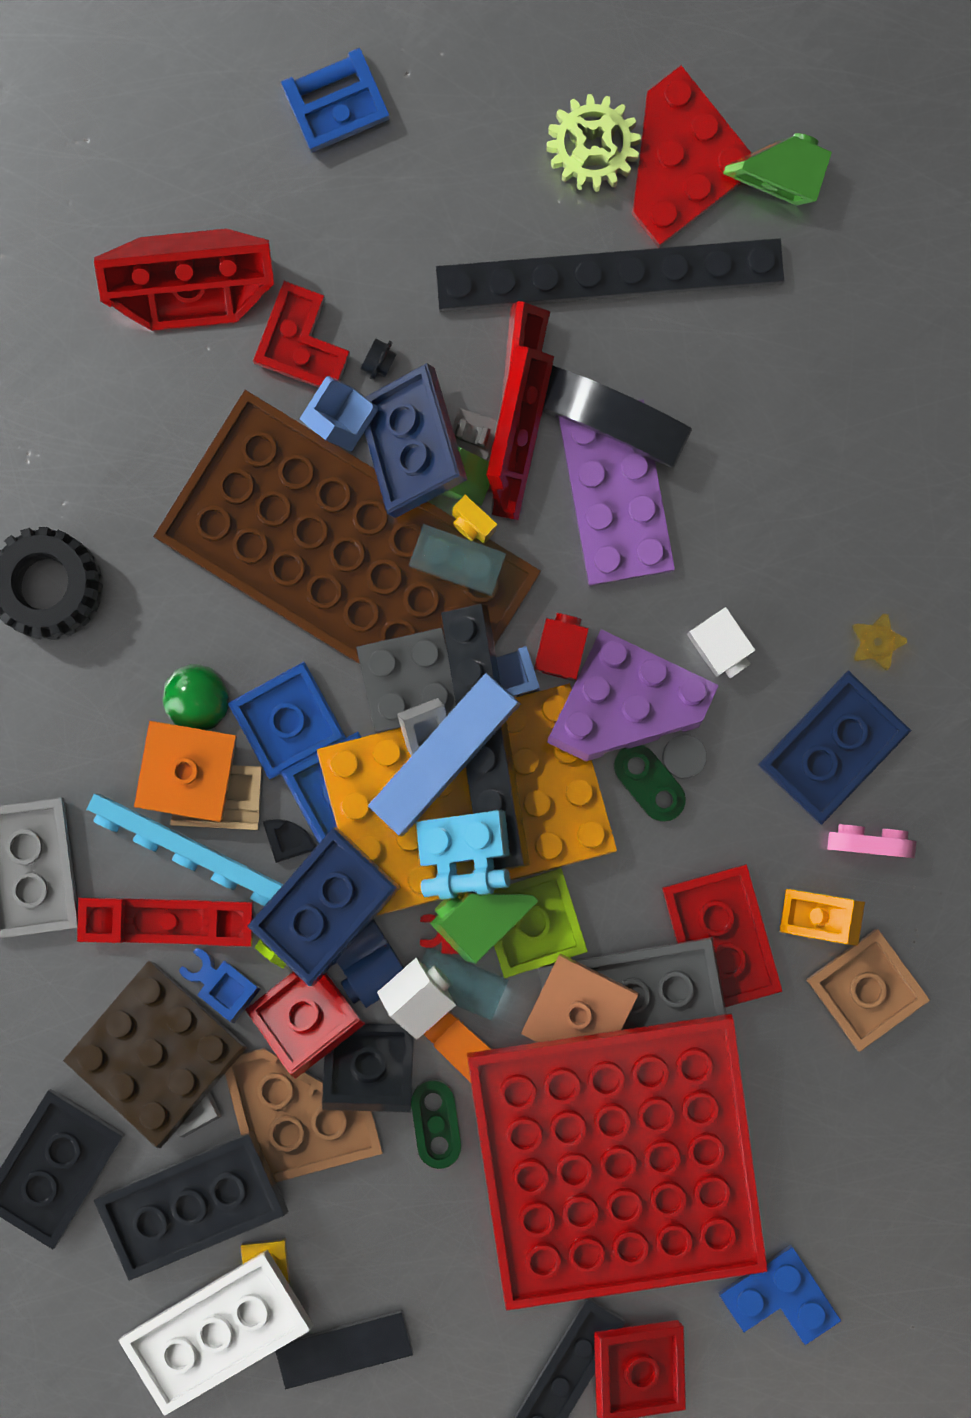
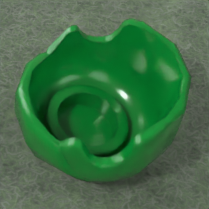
(195, 697)

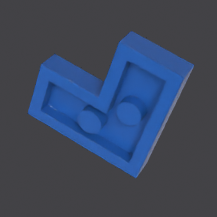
(786, 1287)

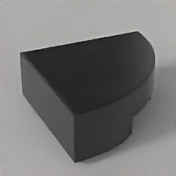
(287, 839)

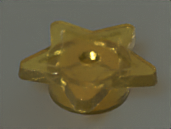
(879, 629)

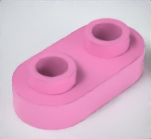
(891, 843)

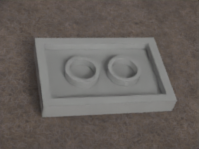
(36, 869)

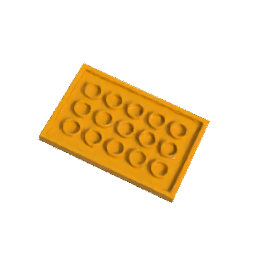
(556, 794)

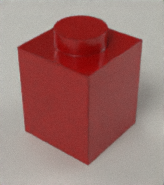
(561, 647)

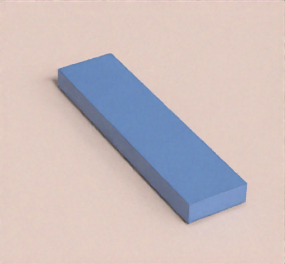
(444, 754)

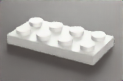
(216, 1332)

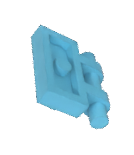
(460, 840)

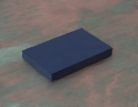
(413, 442)
(834, 747)
(323, 906)

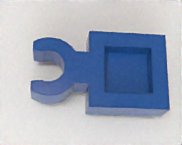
(223, 987)

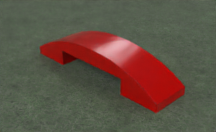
(165, 921)

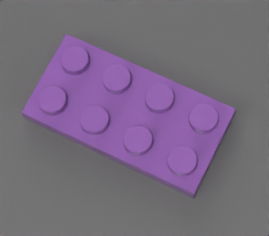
(615, 507)

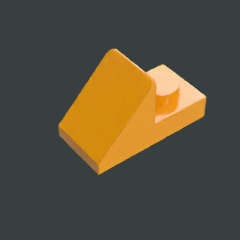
(822, 917)

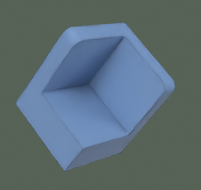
(339, 413)
(517, 673)

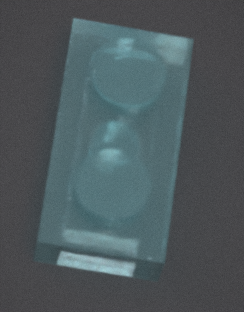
(457, 559)

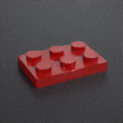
(727, 910)

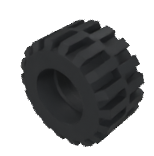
(80, 593)

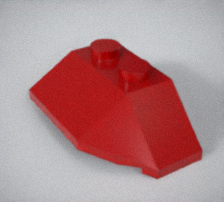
(185, 278)

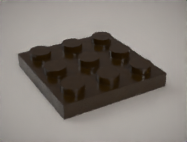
(154, 1054)

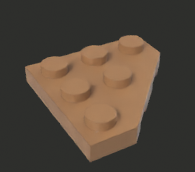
(290, 1118)

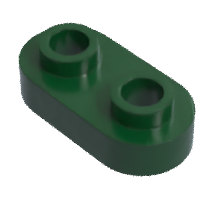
(649, 783)
(436, 1123)

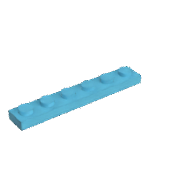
(187, 851)

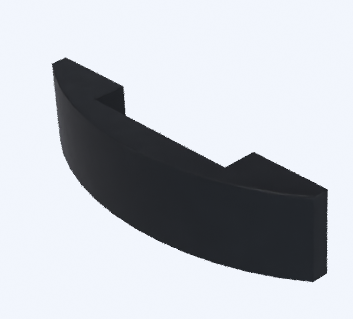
(616, 416)

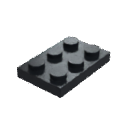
(54, 1167)

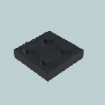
(370, 1071)

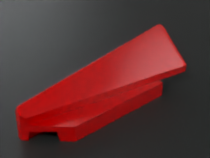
(521, 408)

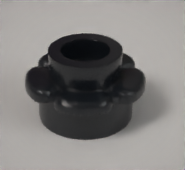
(378, 359)

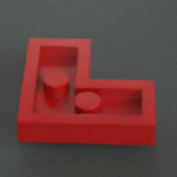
(288, 340)

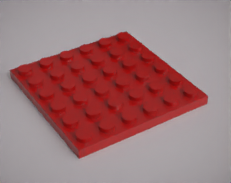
(618, 1161)

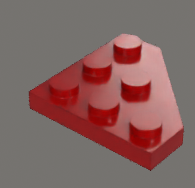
(682, 157)

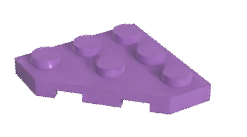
(628, 700)

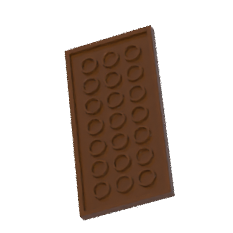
(313, 537)

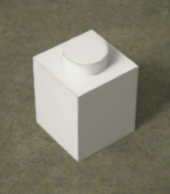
(722, 644)
(417, 997)

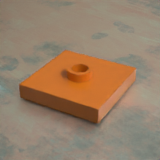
(185, 771)

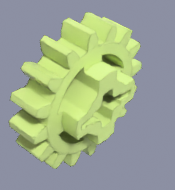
(580, 130)

